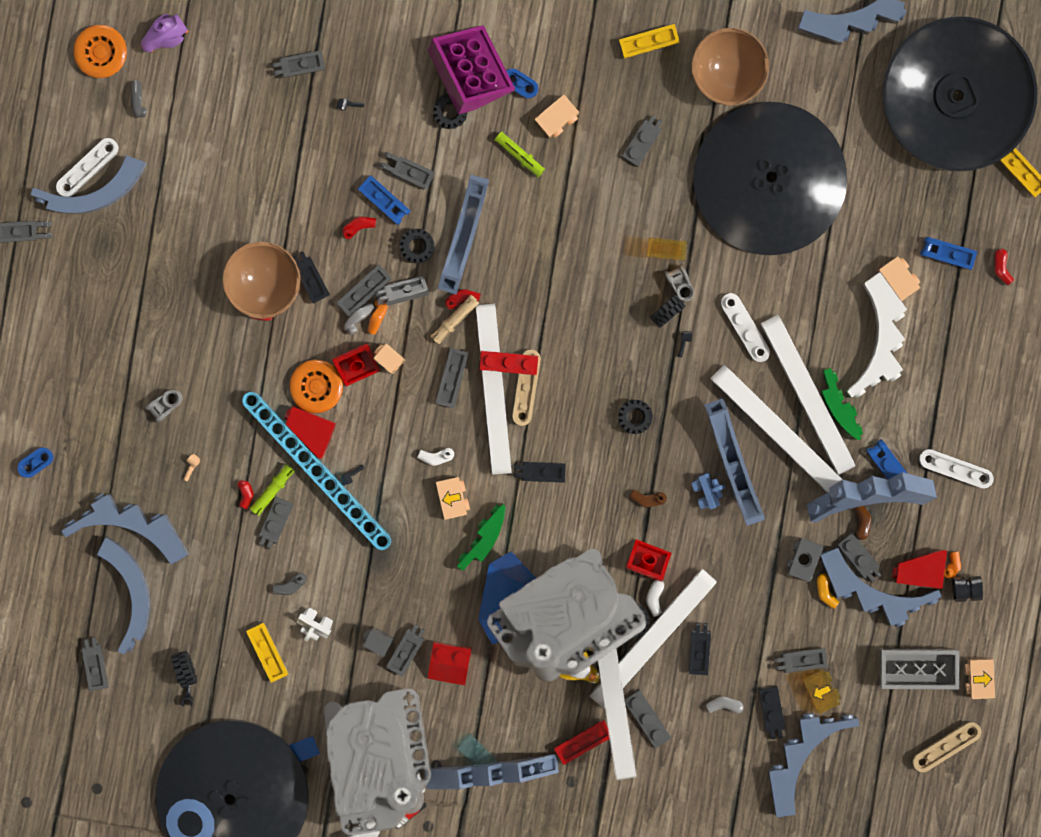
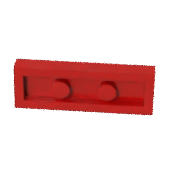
(508, 363)
(583, 742)

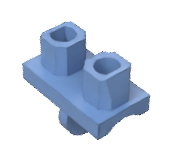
(711, 490)

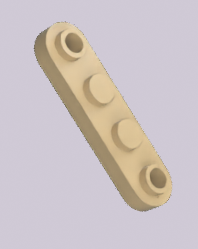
(526, 393)
(946, 747)

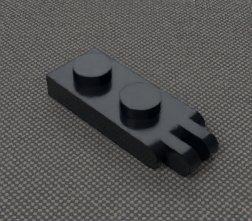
(311, 278)
(541, 472)
(699, 650)
(772, 711)

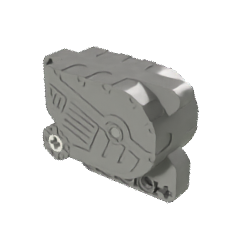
(565, 616)
(375, 760)

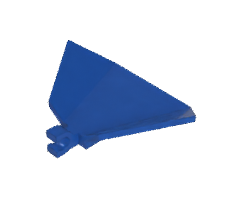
(503, 579)

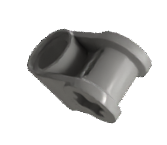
(679, 282)
(162, 407)

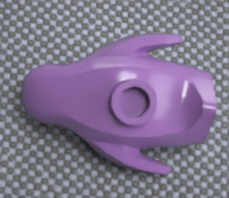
(164, 33)

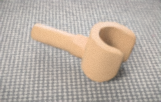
(193, 460)

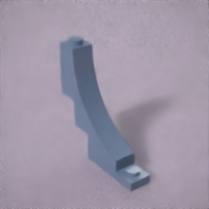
(493, 773)

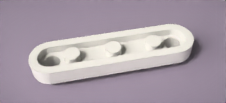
(87, 167)
(745, 327)
(956, 468)

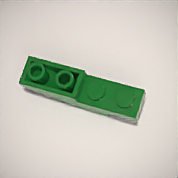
(842, 413)
(489, 531)

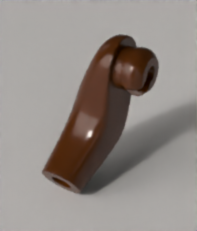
(648, 500)
(864, 522)

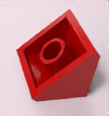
(356, 364)
(648, 560)

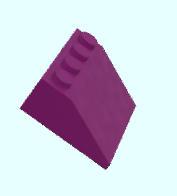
(470, 68)

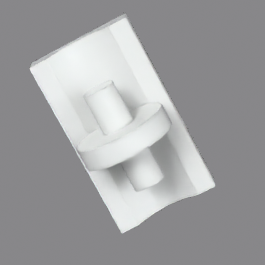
(307, 621)

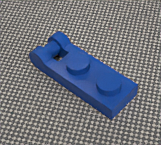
(383, 199)
(949, 253)
(888, 463)

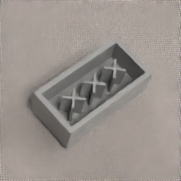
(918, 668)

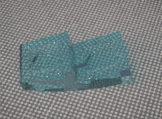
(476, 751)

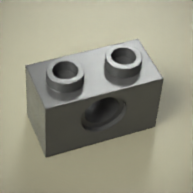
(804, 571)
(377, 641)

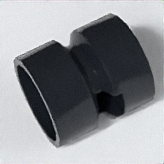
(967, 589)

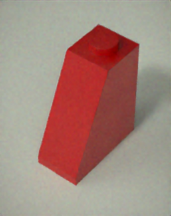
(310, 429)
(922, 570)

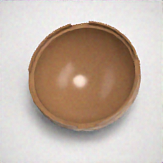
(730, 66)
(261, 280)

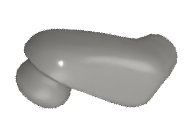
(357, 317)
(725, 703)

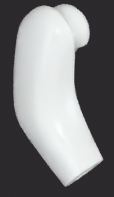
(437, 458)
(652, 597)

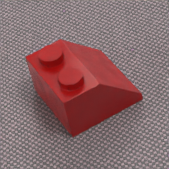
(449, 663)

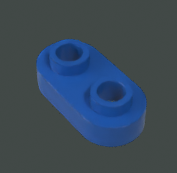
(522, 82)
(36, 462)

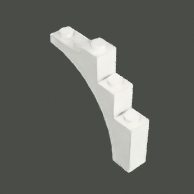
(882, 363)

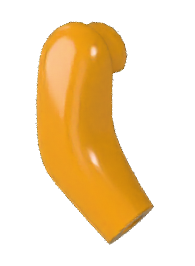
(824, 592)

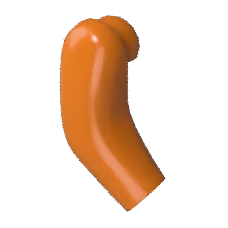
(377, 318)

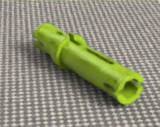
(536, 169)
(269, 493)

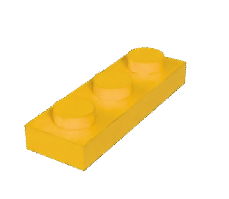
(649, 41)
(1023, 172)
(267, 652)

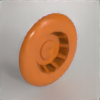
(100, 51)
(316, 386)

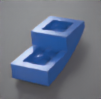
(305, 748)

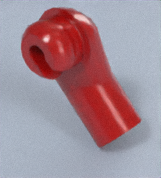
(247, 493)

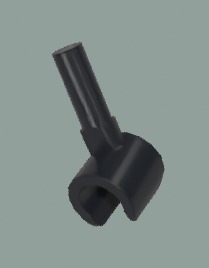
(342, 104)
(686, 336)
(346, 478)
(187, 696)

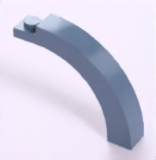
(109, 194)
(464, 234)
(138, 588)

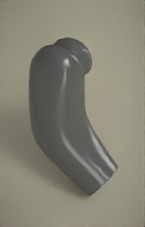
(136, 99)
(292, 586)

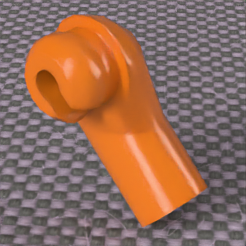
(954, 567)

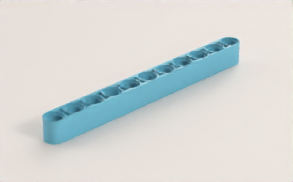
(308, 466)

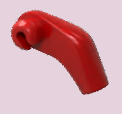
(357, 224)
(1000, 266)
(456, 299)

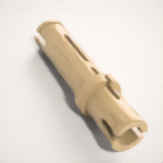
(450, 324)

